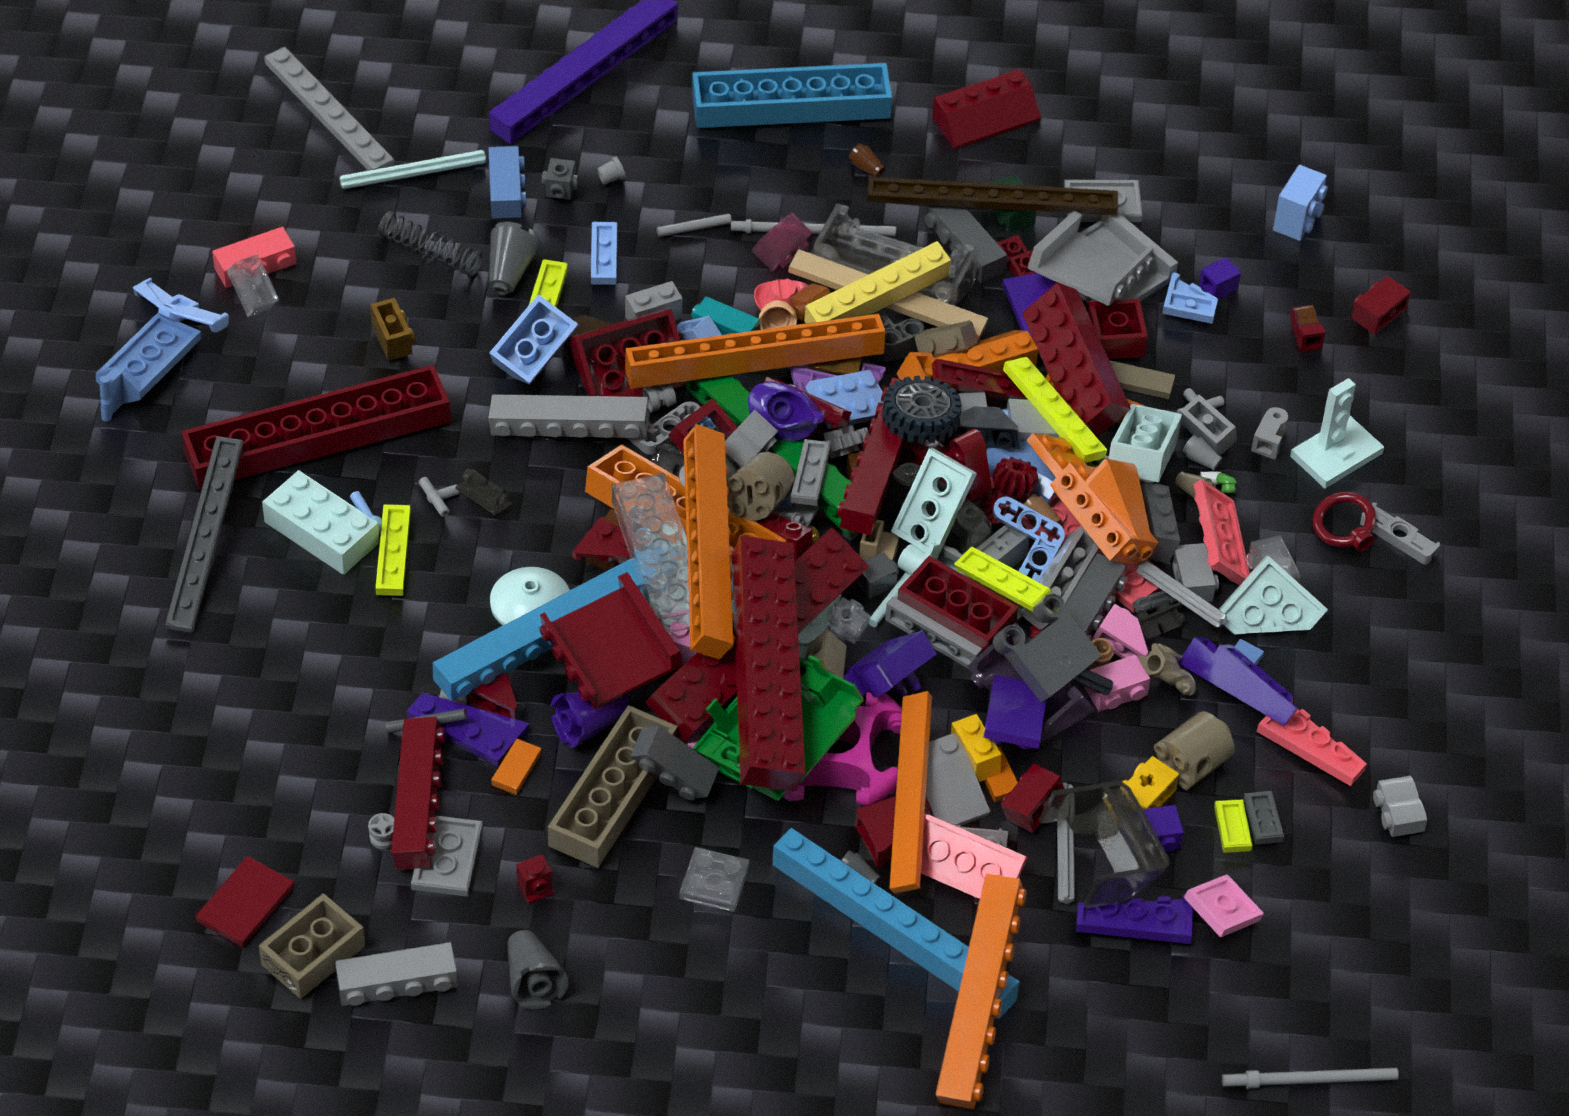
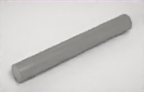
(694, 225)

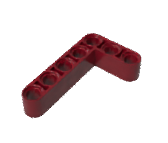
(967, 450)

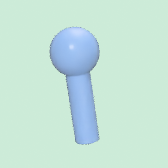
(363, 507)

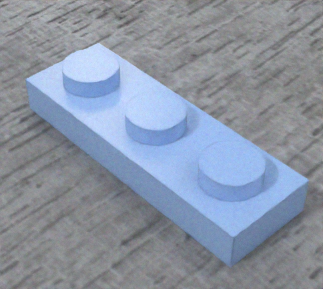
(604, 253)

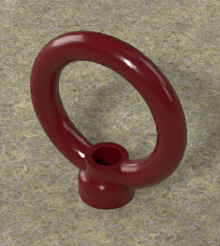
(1360, 537)

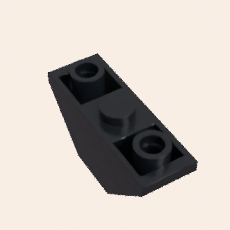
(993, 425)

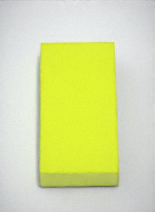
(1233, 826)

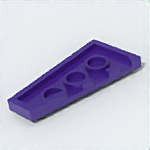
(483, 732)

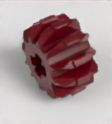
(1015, 477)

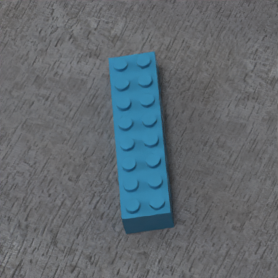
(791, 95)

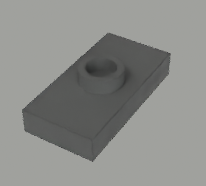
(1263, 817)

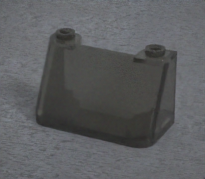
(970, 523)

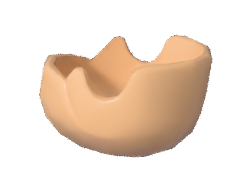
(776, 315)

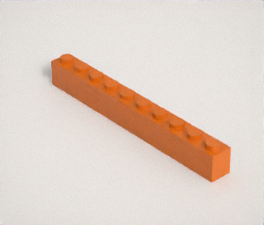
(754, 351)
(708, 542)

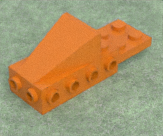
(1101, 498)

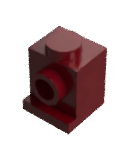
(535, 879)

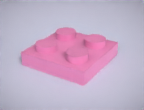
(1223, 905)

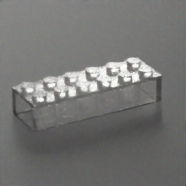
(655, 546)

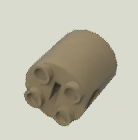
(759, 486)
(1196, 748)

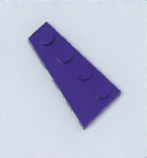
(1150, 920)

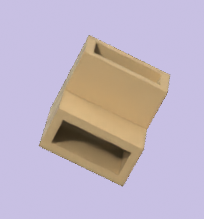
(879, 543)

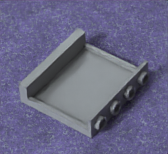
(1126, 238)

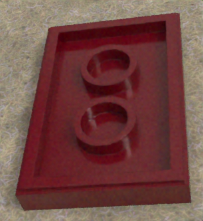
(245, 901)

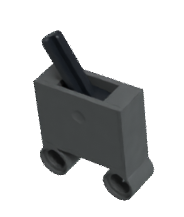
(1054, 654)

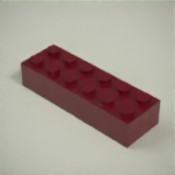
(1076, 357)

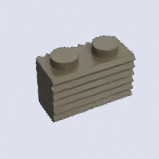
(947, 339)

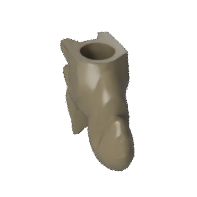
(1163, 665)

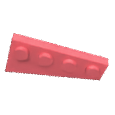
(1314, 745)

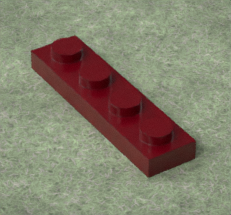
(976, 379)

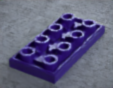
(1023, 292)
(1014, 714)

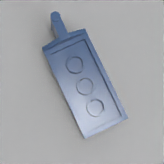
(143, 362)

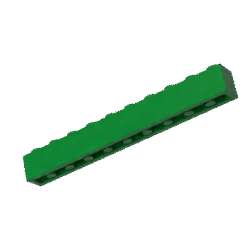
(734, 401)

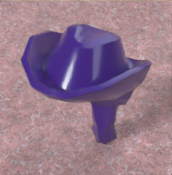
(785, 409)

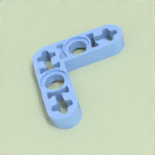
(1041, 542)

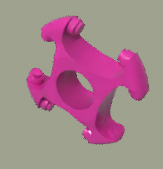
(855, 767)

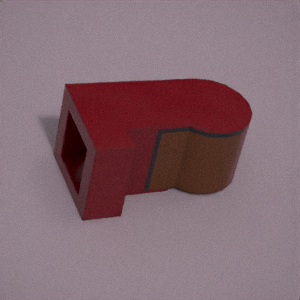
(1306, 326)

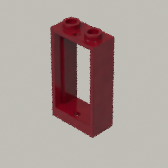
(709, 410)

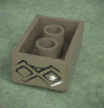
(309, 945)

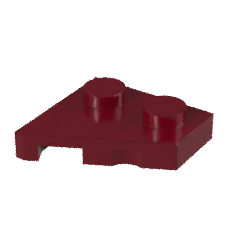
(604, 542)

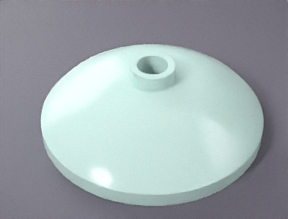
(524, 591)

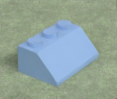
(532, 340)

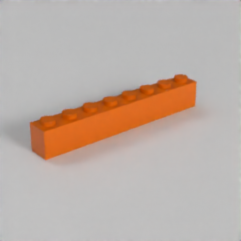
(980, 991)

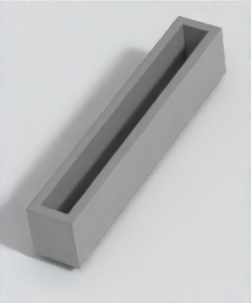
(569, 416)

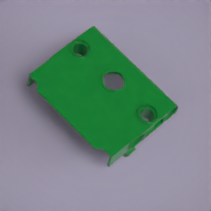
(826, 713)

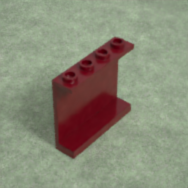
(612, 644)

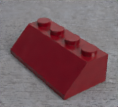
(986, 109)

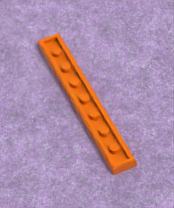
(911, 792)

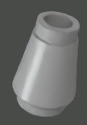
(1201, 452)

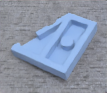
(1189, 301)

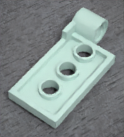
(947, 506)

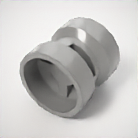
(660, 396)

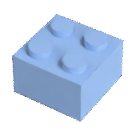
(1300, 203)

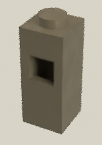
(830, 650)

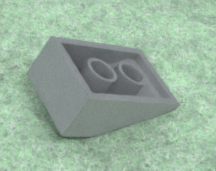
(953, 783)

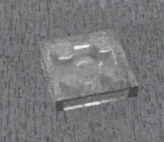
(714, 879)

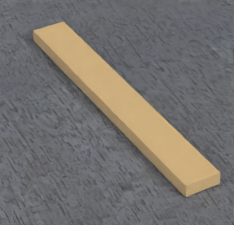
(914, 305)

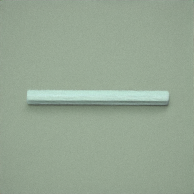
(412, 169)

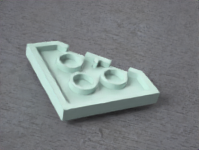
(1271, 603)

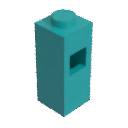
(726, 318)

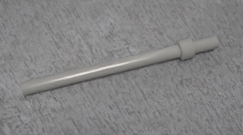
(1254, 1079)

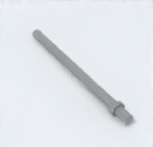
(749, 227)

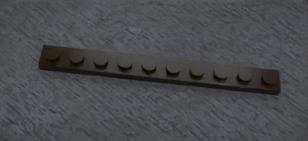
(992, 196)

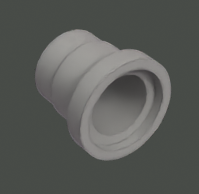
(611, 171)

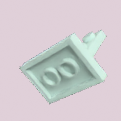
(1341, 443)

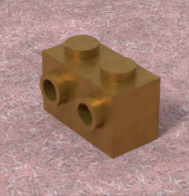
(392, 329)

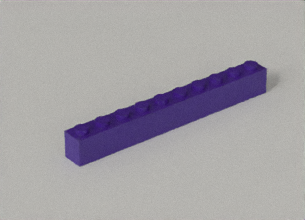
(581, 68)

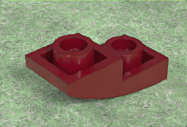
(1017, 256)

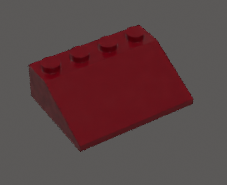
(602, 355)

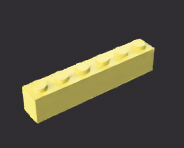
(882, 286)

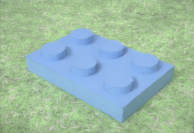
(852, 391)

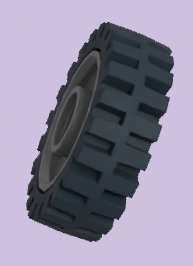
(921, 409)

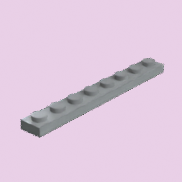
(328, 110)

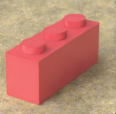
(272, 247)

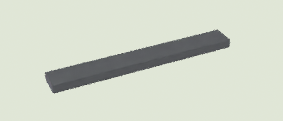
(204, 534)

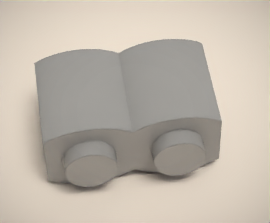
(749, 439)
(1400, 806)

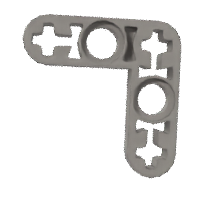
(672, 418)

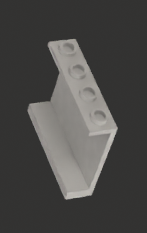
(1086, 263)

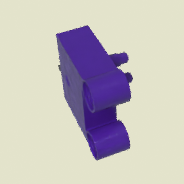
(890, 664)

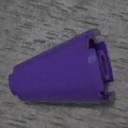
(578, 722)

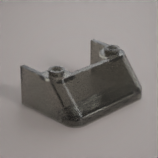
(1122, 832)

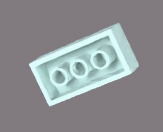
(1146, 440)
(321, 522)

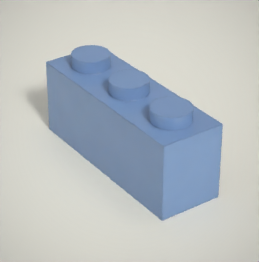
(506, 182)

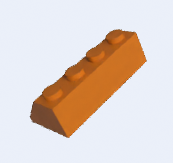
(997, 350)

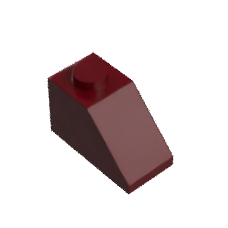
(495, 697)

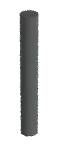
(444, 717)

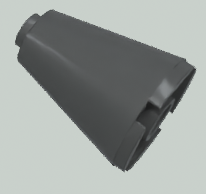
(510, 255)
(534, 972)

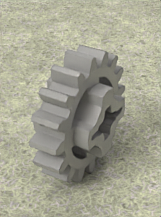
(845, 440)

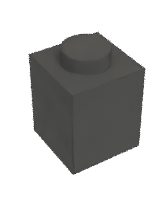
(879, 576)

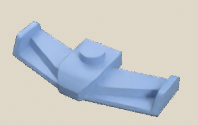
(179, 307)

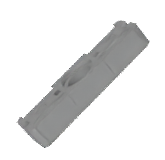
(1412, 544)

